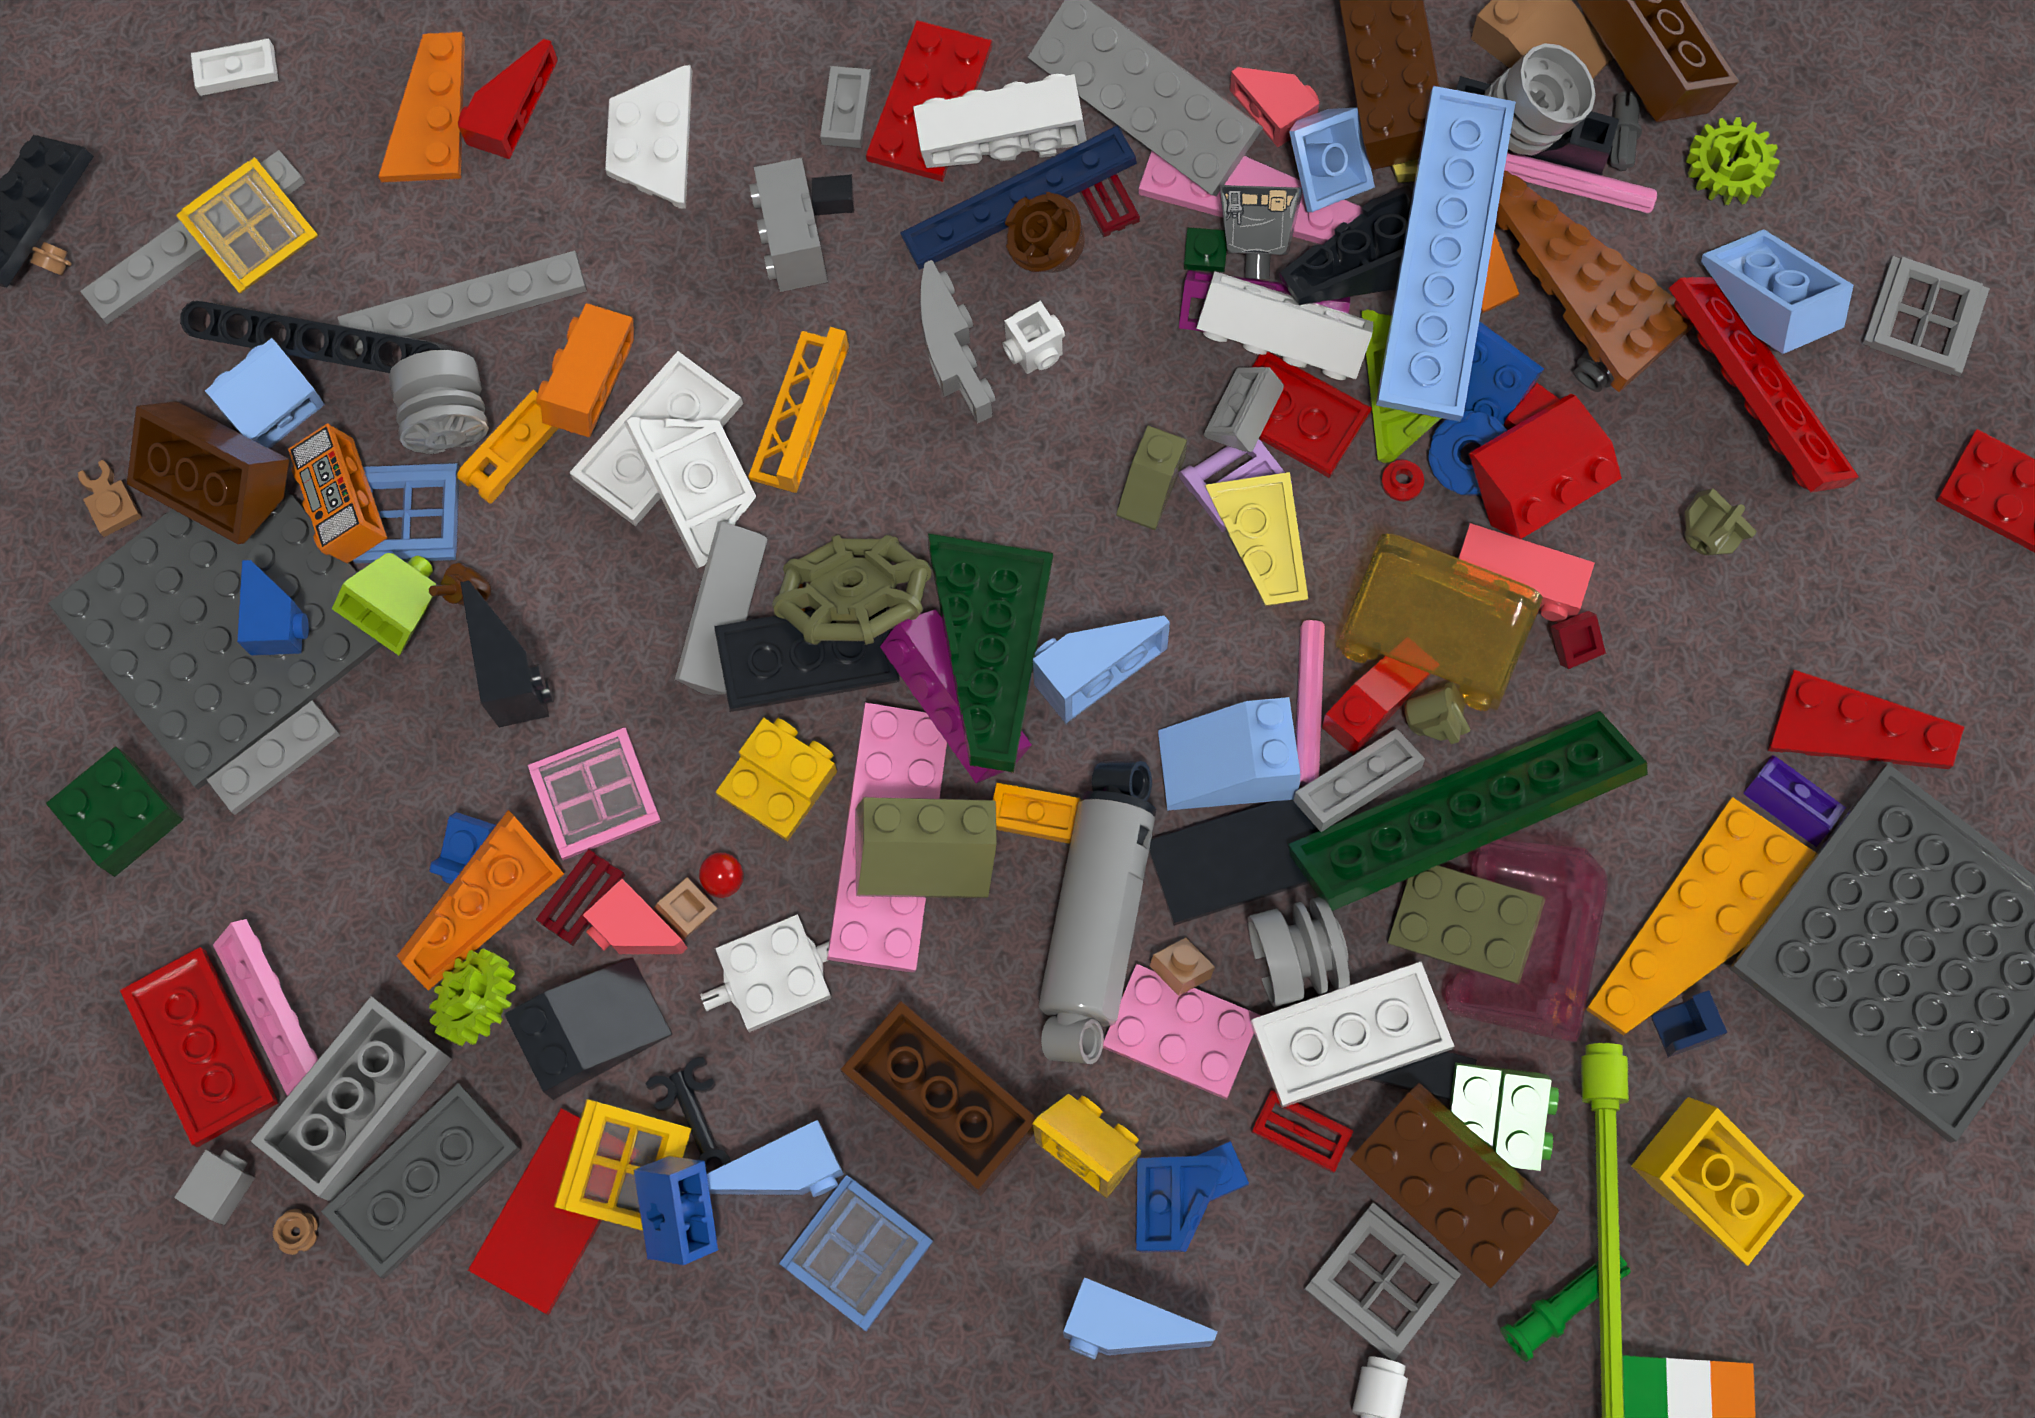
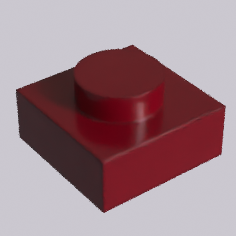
(1578, 639)

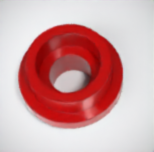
(1400, 491)

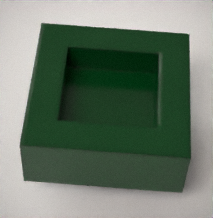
(1205, 250)

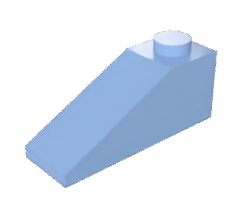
(783, 1167)

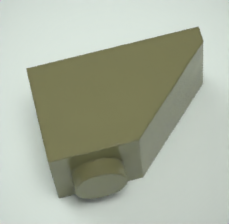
(1152, 477)

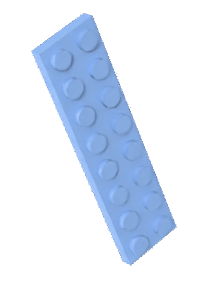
(1446, 254)

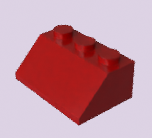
(1544, 467)

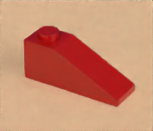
(506, 102)
(1372, 702)

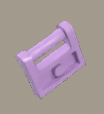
(1193, 478)

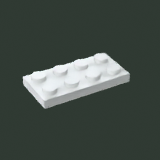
(614, 466)
(1351, 1034)

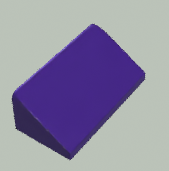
(1794, 800)

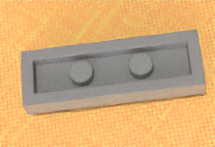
(273, 757)
(1358, 780)

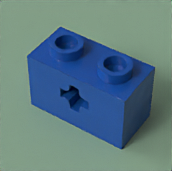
(676, 1210)

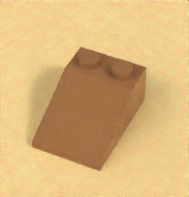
(1515, 26)

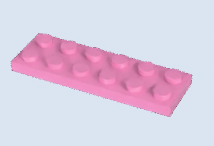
(895, 758)

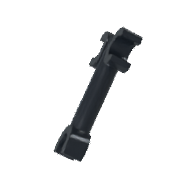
(680, 1088)

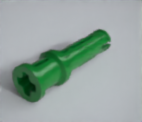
(1550, 1316)

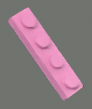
(265, 1004)

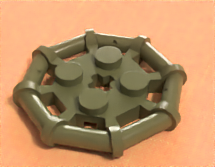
(873, 589)

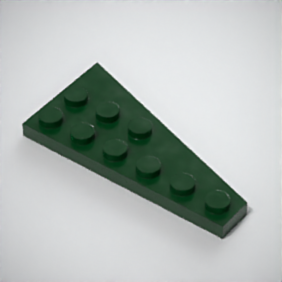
(991, 625)

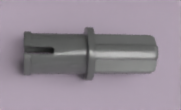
(1628, 131)

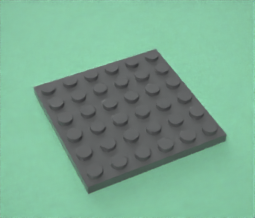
(166, 632)
(1907, 953)

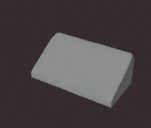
(1245, 408)

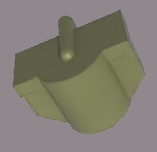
(1715, 525)
(1438, 714)

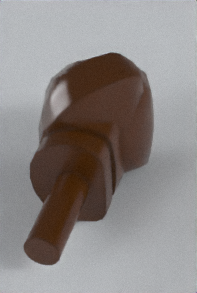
(450, 585)

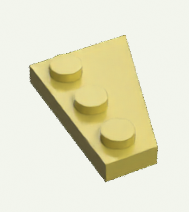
(1265, 533)

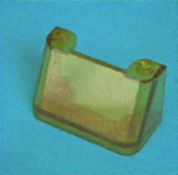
(1440, 618)

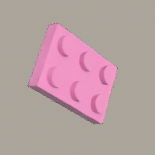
(1181, 1035)

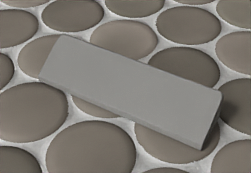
(721, 600)

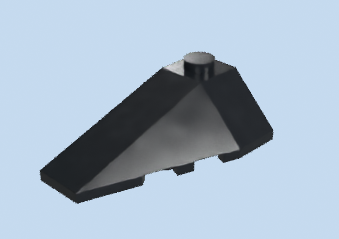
(1358, 258)

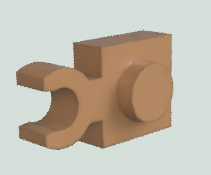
(111, 503)

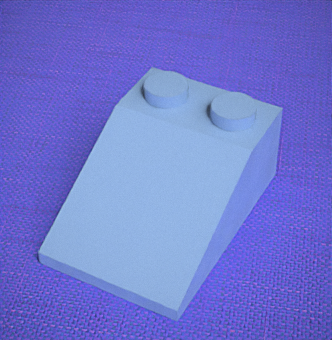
(1779, 290)
(1095, 661)
(1231, 756)
(1121, 1324)

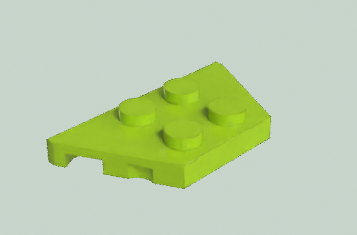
(1393, 428)

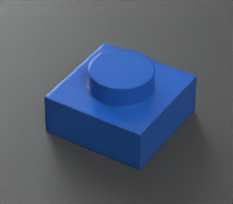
(1233, 1175)

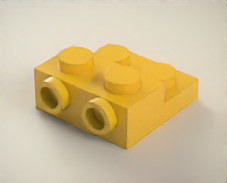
(778, 777)

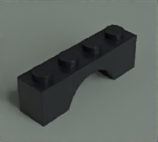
(1582, 148)

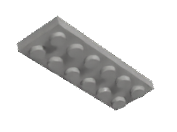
(1146, 93)

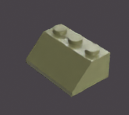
(924, 847)

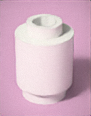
(1380, 1389)

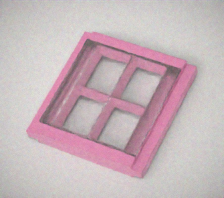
(594, 793)

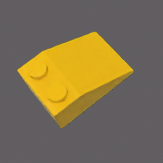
(1087, 1143)
(1718, 1179)

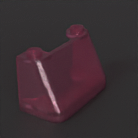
(1563, 950)

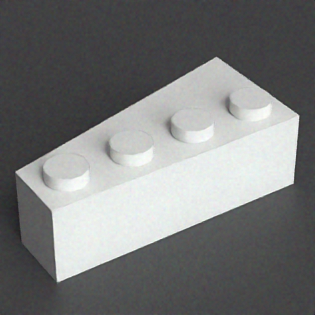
(1001, 122)

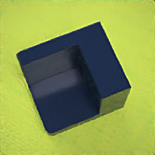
(1689, 1024)

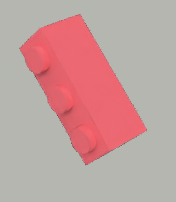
(1554, 574)

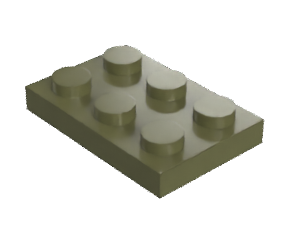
(1467, 922)

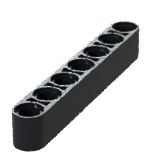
(300, 336)

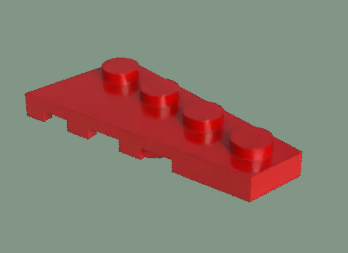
(1847, 723)

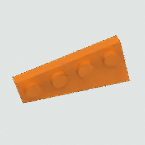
(426, 130)
(482, 899)

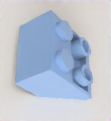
(265, 395)

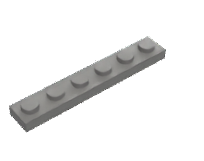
(165, 256)
(472, 299)

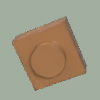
(685, 909)
(1182, 966)

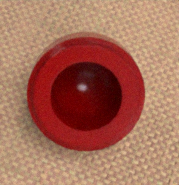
(721, 875)

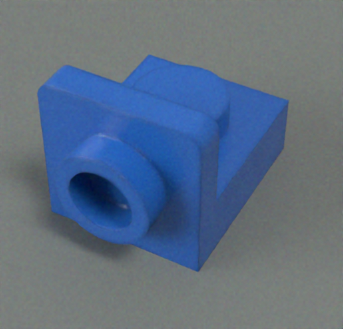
(460, 843)

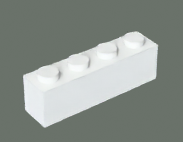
(1277, 324)

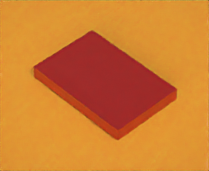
(1311, 417)

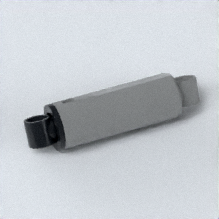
(1097, 911)

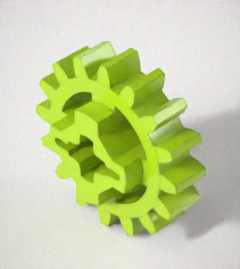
(1746, 175)
(472, 997)

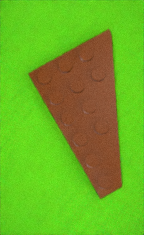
(1606, 300)

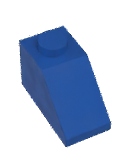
(268, 616)

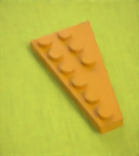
(1704, 915)

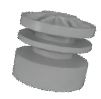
(1550, 96)
(438, 401)
(1300, 951)

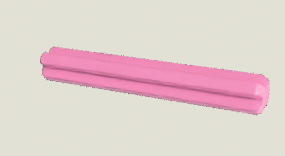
(1581, 182)
(1310, 699)

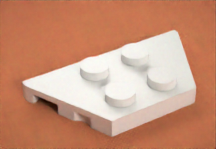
(652, 136)
(694, 477)

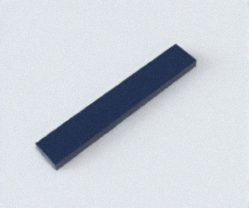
(987, 211)

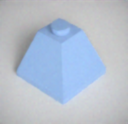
(1331, 157)

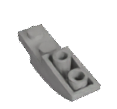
(946, 342)

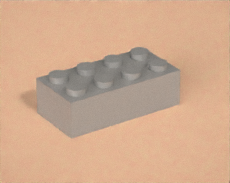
(351, 1100)

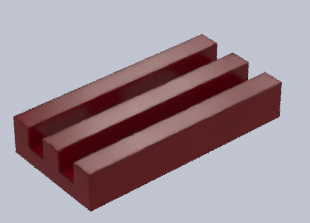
(1117, 222)
(567, 887)

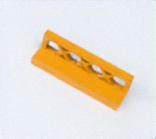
(808, 413)

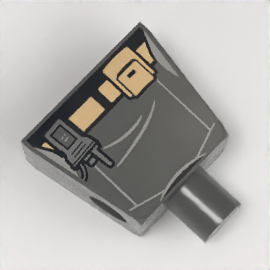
(1259, 223)

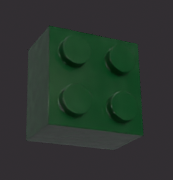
(114, 811)

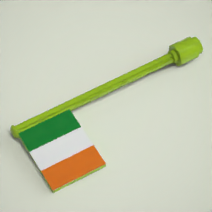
(1633, 1383)

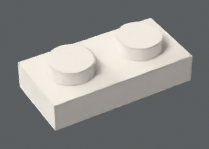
(234, 67)

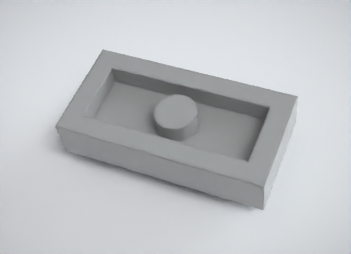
(846, 107)

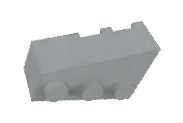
(788, 225)

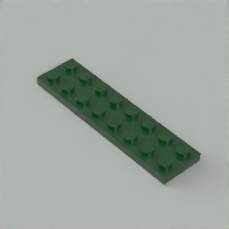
(1467, 810)

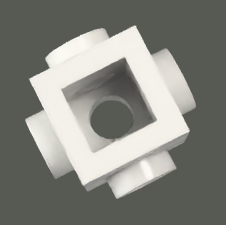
(1033, 338)

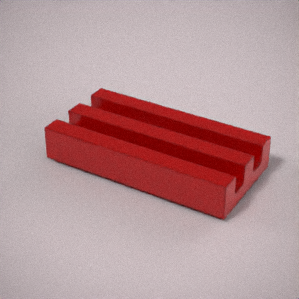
(1296, 1148)

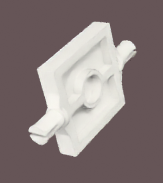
(771, 974)

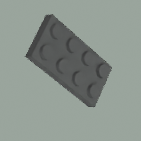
(420, 1181)

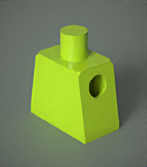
(387, 599)

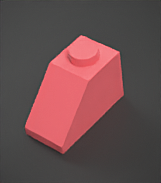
(1273, 100)
(630, 924)

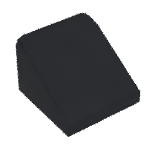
(832, 195)

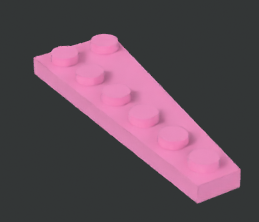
(1169, 185)

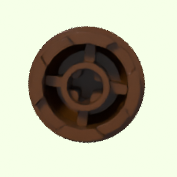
(1045, 233)

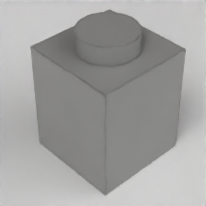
(216, 1185)

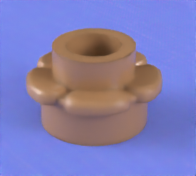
(50, 258)
(283, 1231)

